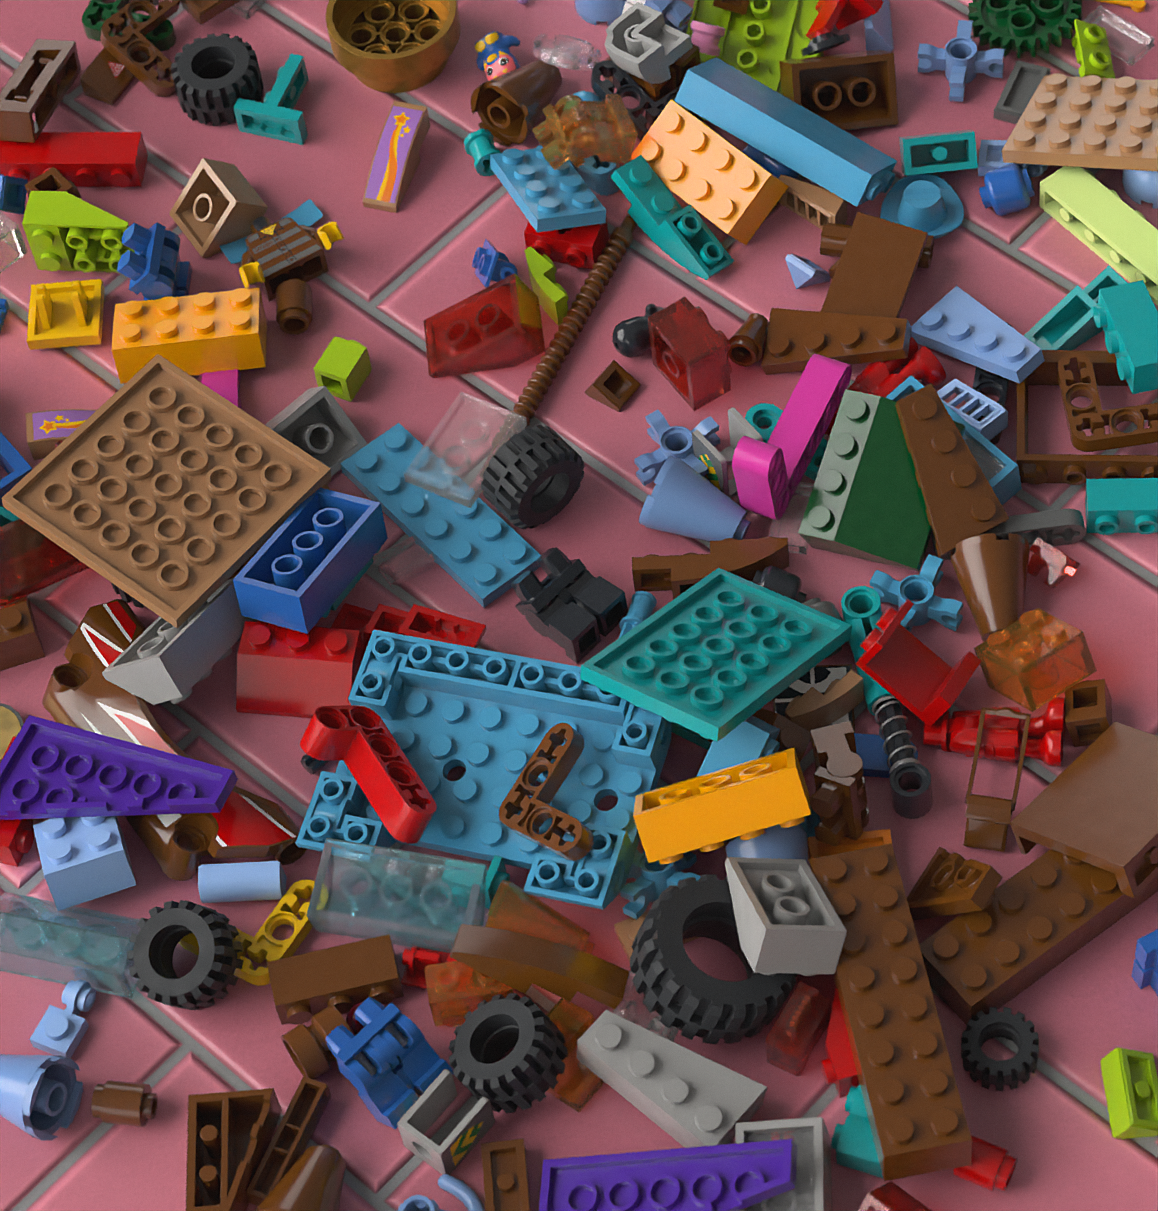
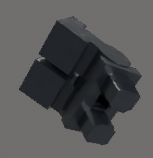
(569, 603)

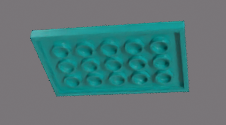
(716, 654)

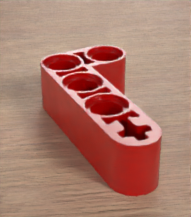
(376, 763)

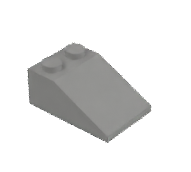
(783, 917)

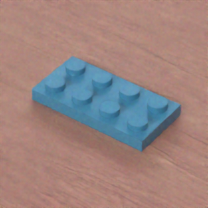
(546, 195)

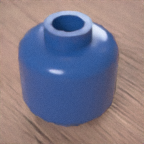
(1007, 189)

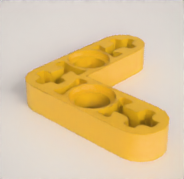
(263, 945)

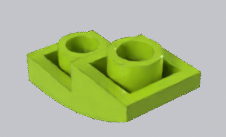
(543, 282)

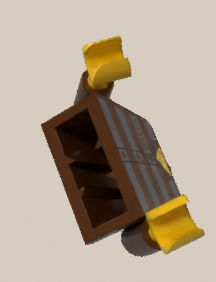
(285, 253)

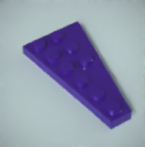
(81, 773)
(671, 1179)

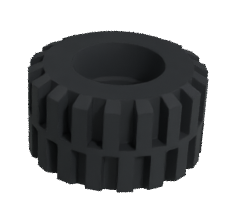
(214, 75)
(533, 477)
(155, 950)
(487, 1038)

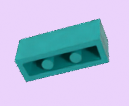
(1130, 333)

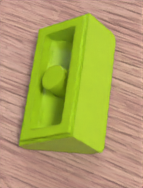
(1131, 1093)

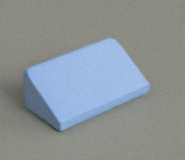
(879, 29)

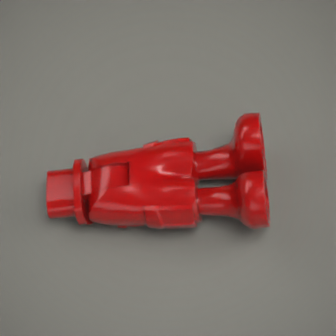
(879, 380)
(1002, 734)

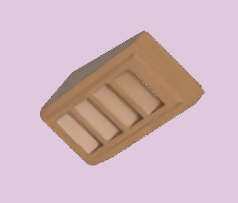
(813, 202)

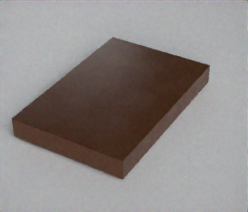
(875, 268)

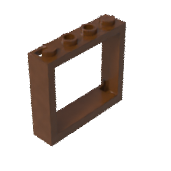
(1071, 467)

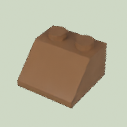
(216, 207)

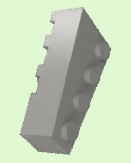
(669, 1083)

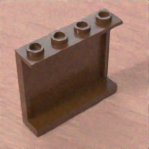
(1102, 809)

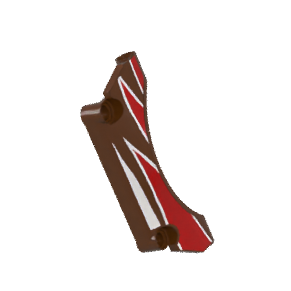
(86, 700)

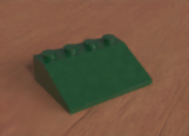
(868, 488)

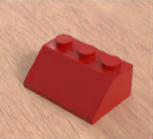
(295, 671)

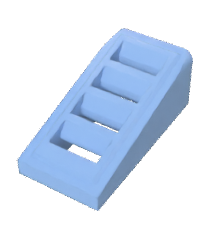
(995, 415)

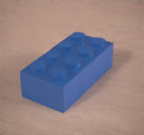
(310, 560)

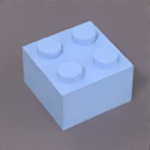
(83, 858)

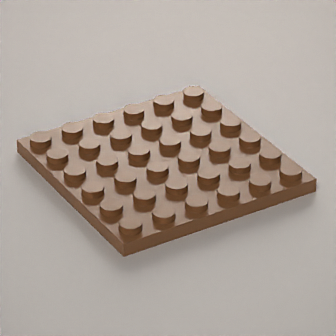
(166, 489)

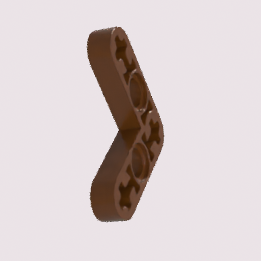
(134, 41)
(1094, 417)
(537, 809)

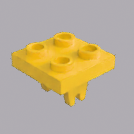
(65, 314)

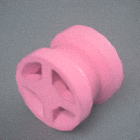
(706, 37)

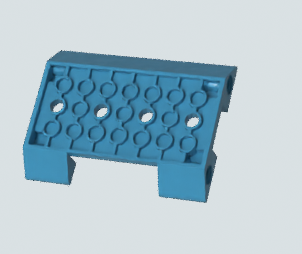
(489, 715)

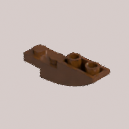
(732, 555)

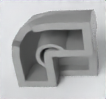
(645, 44)

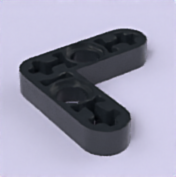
(628, 87)

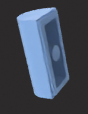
(241, 882)

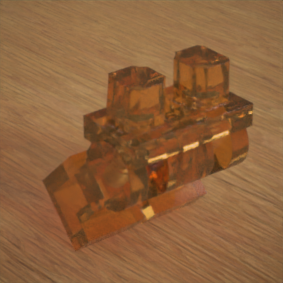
(585, 129)

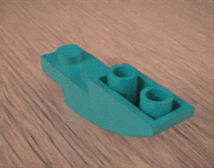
(672, 228)

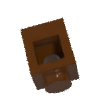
(1087, 711)

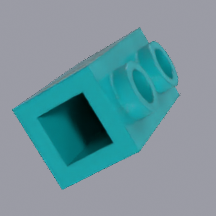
(1121, 505)

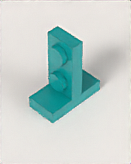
(276, 115)

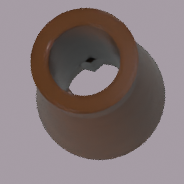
(748, 341)

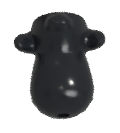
(632, 335)

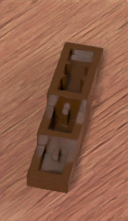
(527, 959)

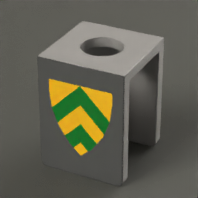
(718, 461)
(459, 1142)

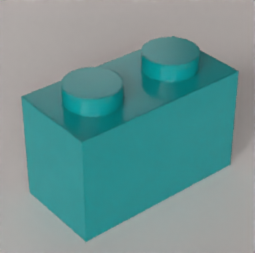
(938, 152)

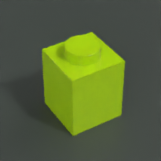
(343, 368)

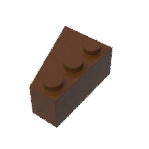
(226, 1146)

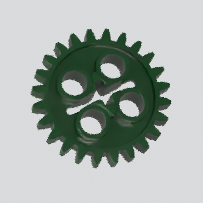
(1023, 23)

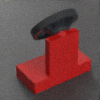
(839, 15)

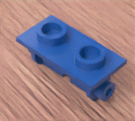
(491, 264)

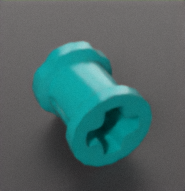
(480, 146)

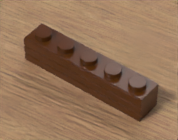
(290, 1138)

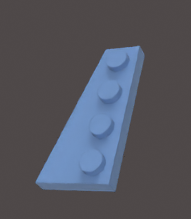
(977, 336)

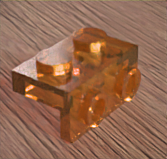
(458, 989)

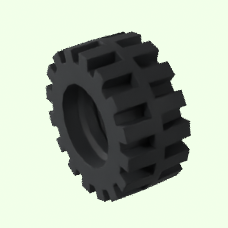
(998, 1071)

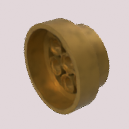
(393, 42)

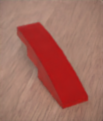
(418, 622)

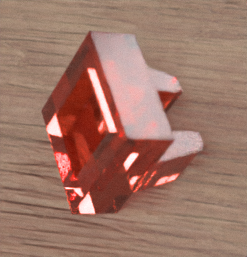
(1047, 555)

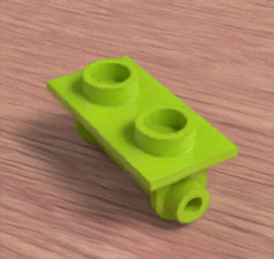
(1092, 50)

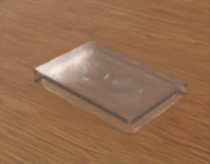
(461, 449)

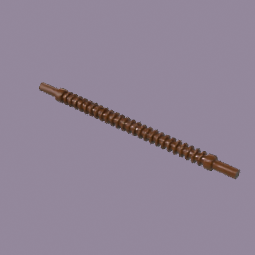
(576, 317)

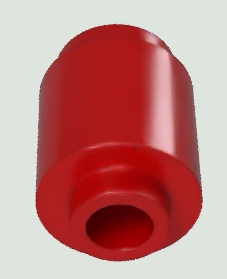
(989, 1166)

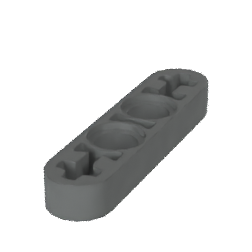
(1054, 526)

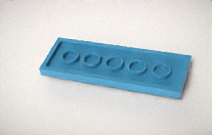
(468, 542)

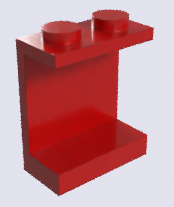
(911, 669)

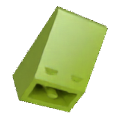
(72, 233)

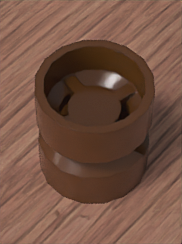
(308, 1043)

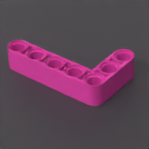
(772, 470)

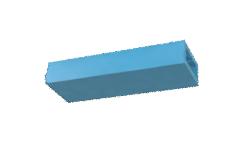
(786, 131)

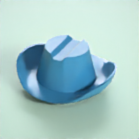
(924, 204)

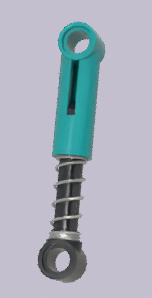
(904, 769)

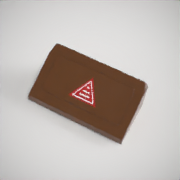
(107, 77)

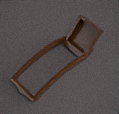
(986, 815)

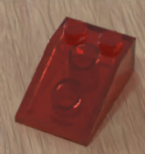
(485, 331)

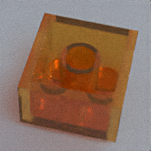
(1035, 659)

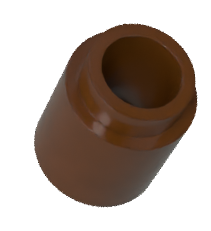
(294, 306)
(124, 1103)

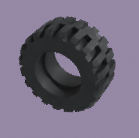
(682, 991)

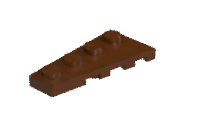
(844, 337)
(951, 481)

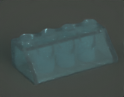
(396, 892)
(66, 944)

